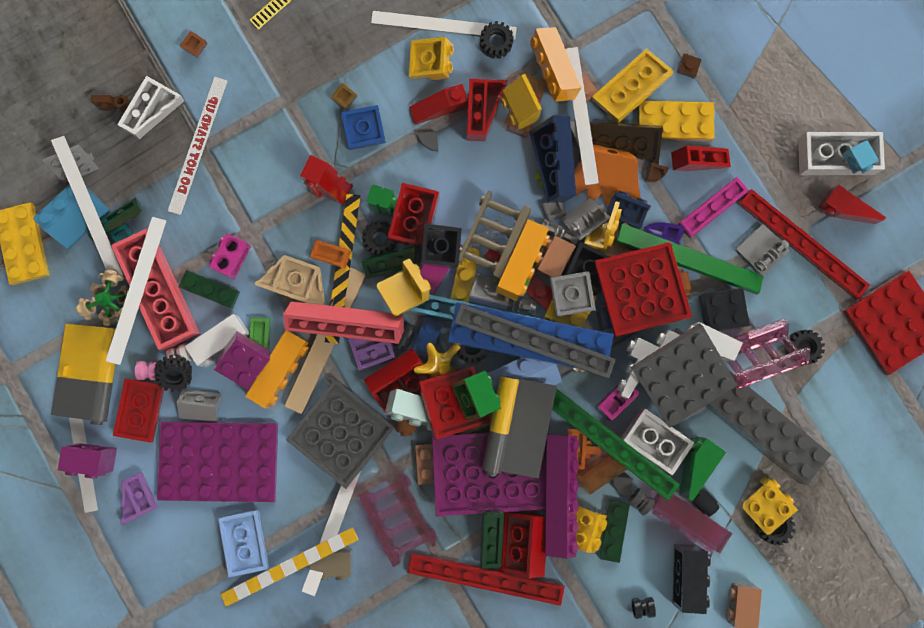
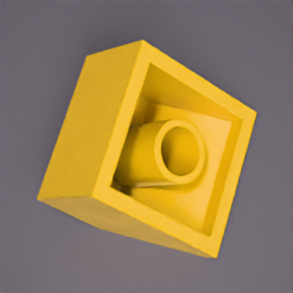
(521, 103)

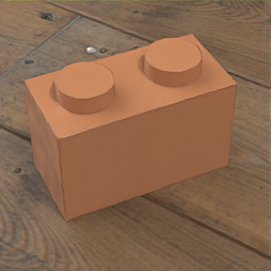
(555, 258)
(744, 606)

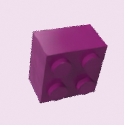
(242, 360)
(86, 460)

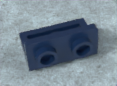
(633, 210)

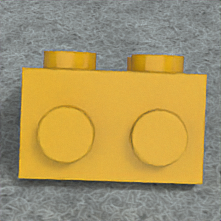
(604, 235)
(404, 289)
(769, 506)
(590, 528)

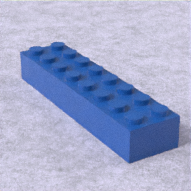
(590, 339)

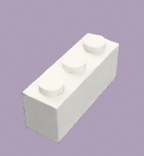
(211, 343)

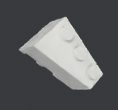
(149, 107)

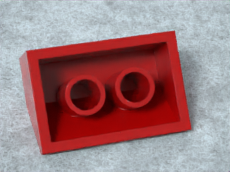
(413, 207)
(396, 375)
(524, 544)

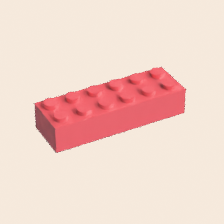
(162, 299)

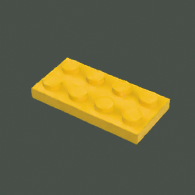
(632, 85)
(679, 119)
(22, 244)

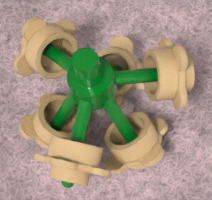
(102, 297)

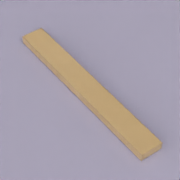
(320, 353)

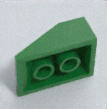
(698, 466)

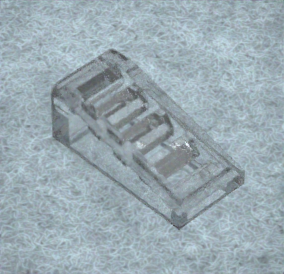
(489, 234)

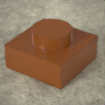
(193, 44)

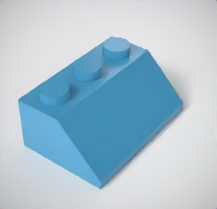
(64, 218)

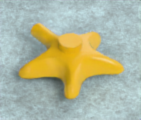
(438, 363)

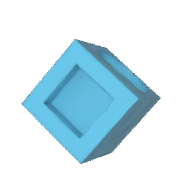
(860, 157)

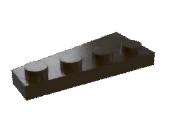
(639, 140)

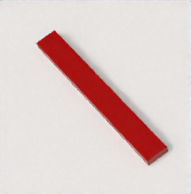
(804, 244)
(486, 579)

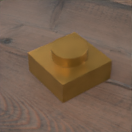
(344, 96)

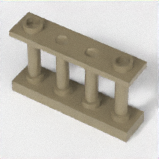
(513, 234)

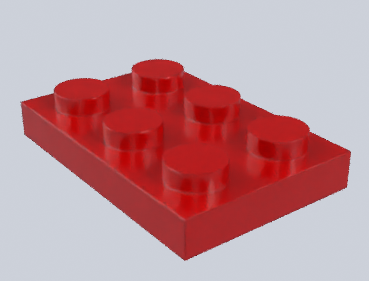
(138, 410)

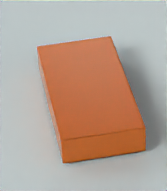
(330, 254)

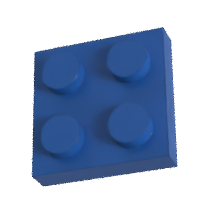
(363, 127)

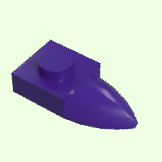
(666, 231)

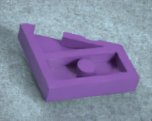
(370, 353)
(136, 498)

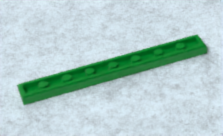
(694, 260)
(615, 446)

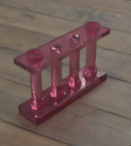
(762, 337)
(386, 535)

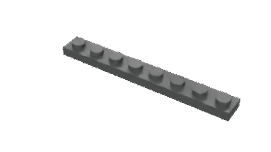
(535, 341)

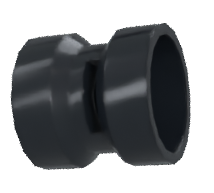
(643, 608)

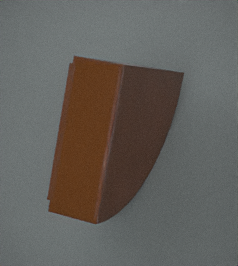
(656, 172)

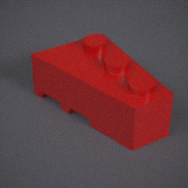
(483, 106)
(323, 180)

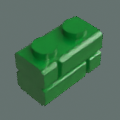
(381, 200)

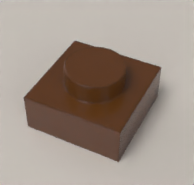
(689, 65)

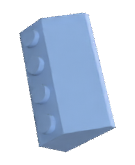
(527, 370)

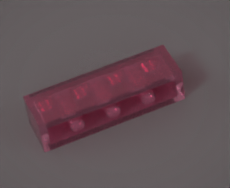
(692, 521)

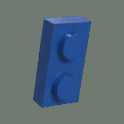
(428, 334)

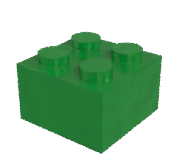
(476, 396)

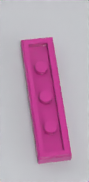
(713, 207)

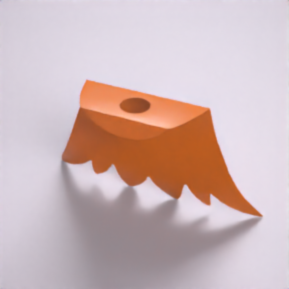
(616, 172)

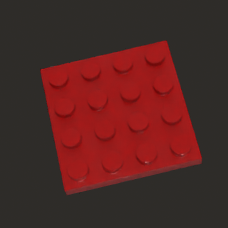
(642, 289)
(891, 322)

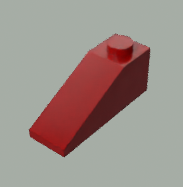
(440, 104)
(700, 158)
(845, 205)

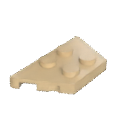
(294, 280)

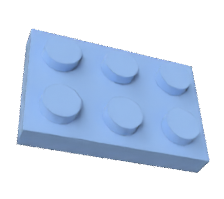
(243, 543)

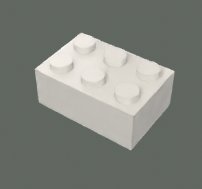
(657, 441)

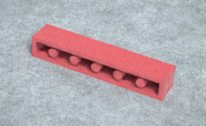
(344, 322)

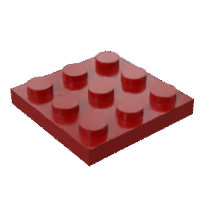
(443, 406)

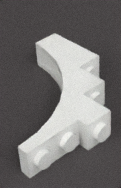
(640, 349)

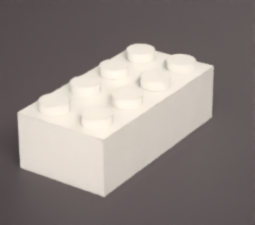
(822, 152)

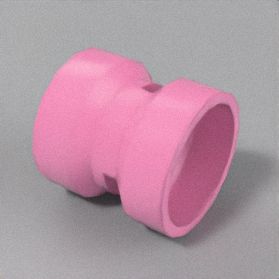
(145, 370)

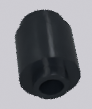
(406, 337)
(706, 502)

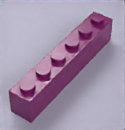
(561, 496)

